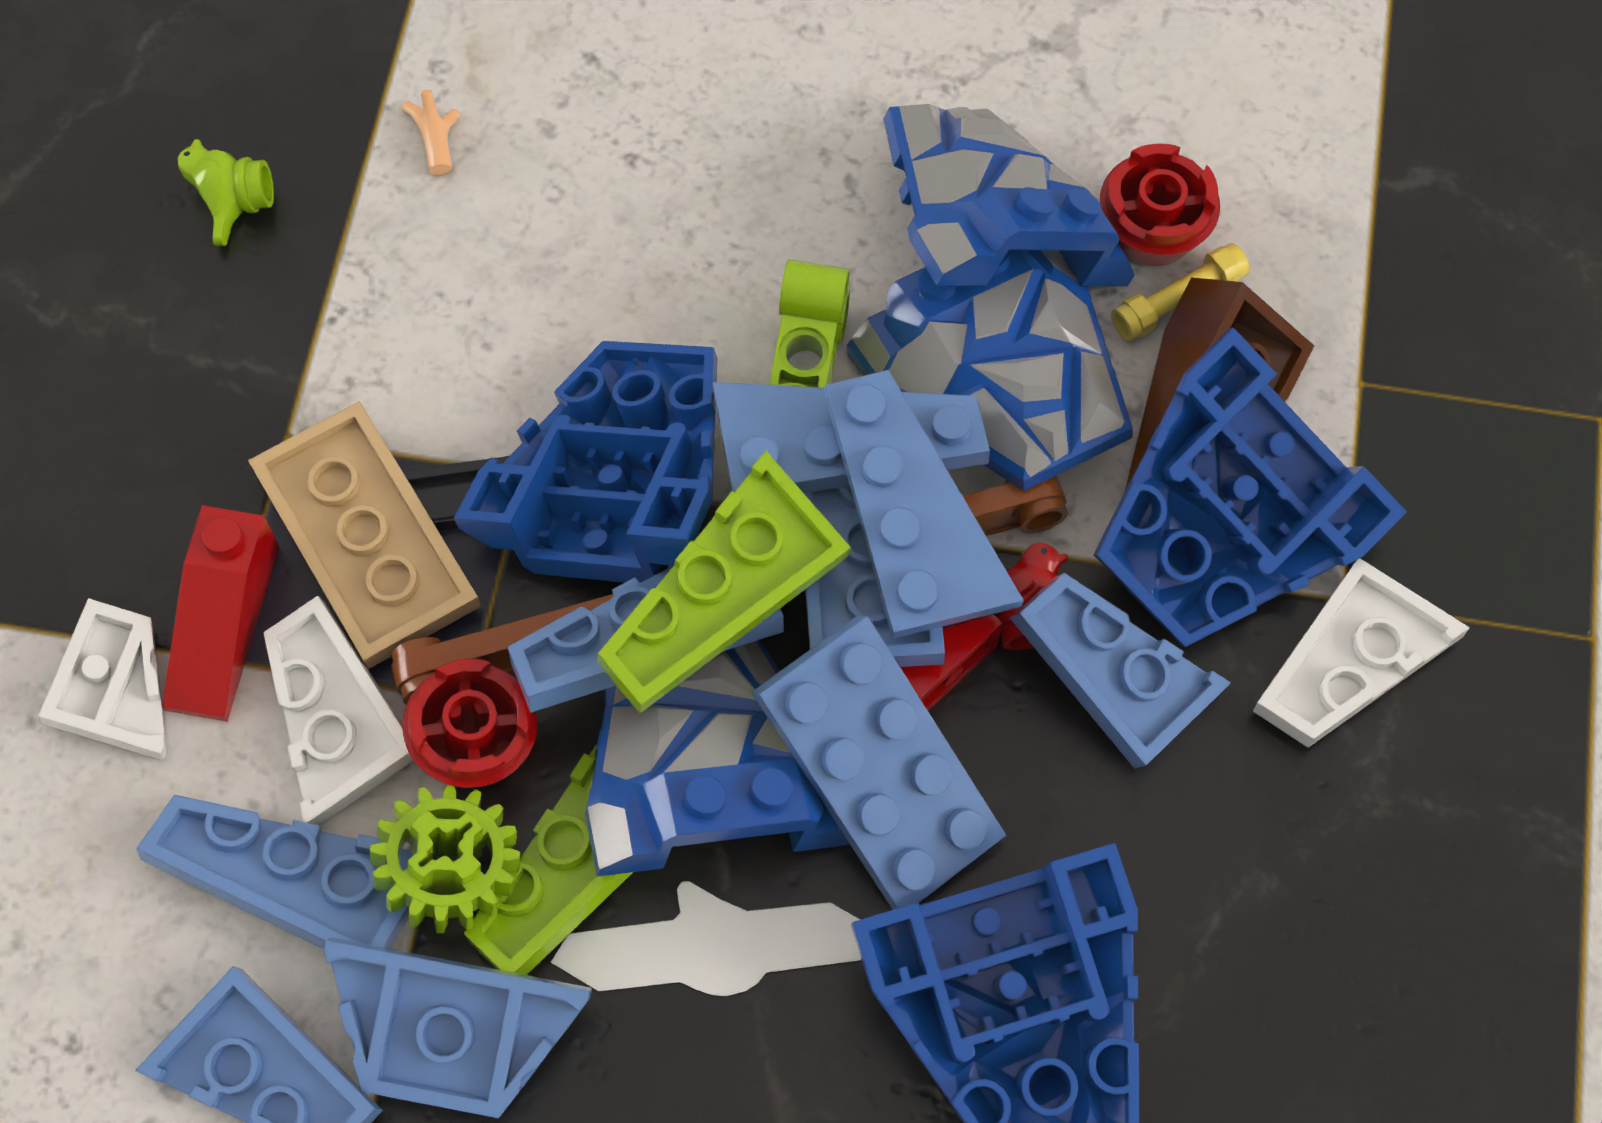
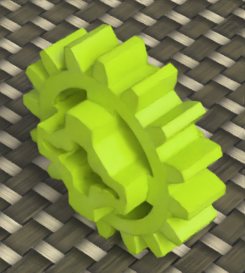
(442, 886)

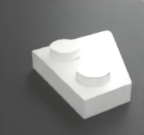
(109, 682)

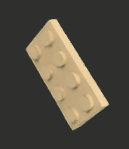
(364, 534)

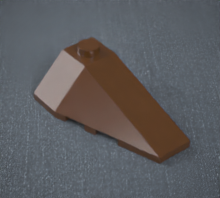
(1197, 322)

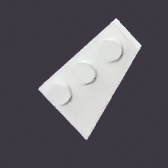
(1354, 653)
(334, 711)

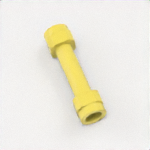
(1140, 315)

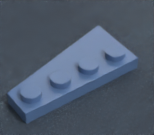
(917, 527)

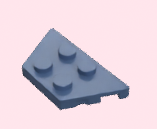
(445, 1026)

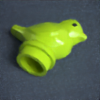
(227, 185)

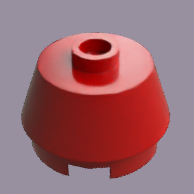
(1160, 204)
(468, 724)

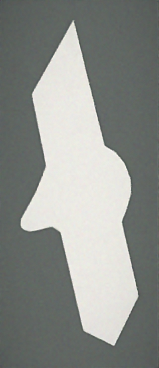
(710, 946)

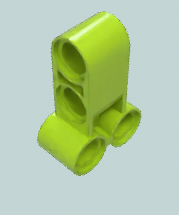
(812, 319)

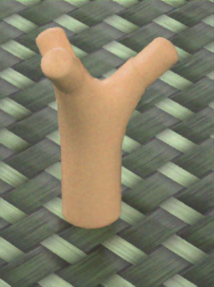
(434, 132)

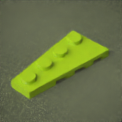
(736, 574)
(552, 887)

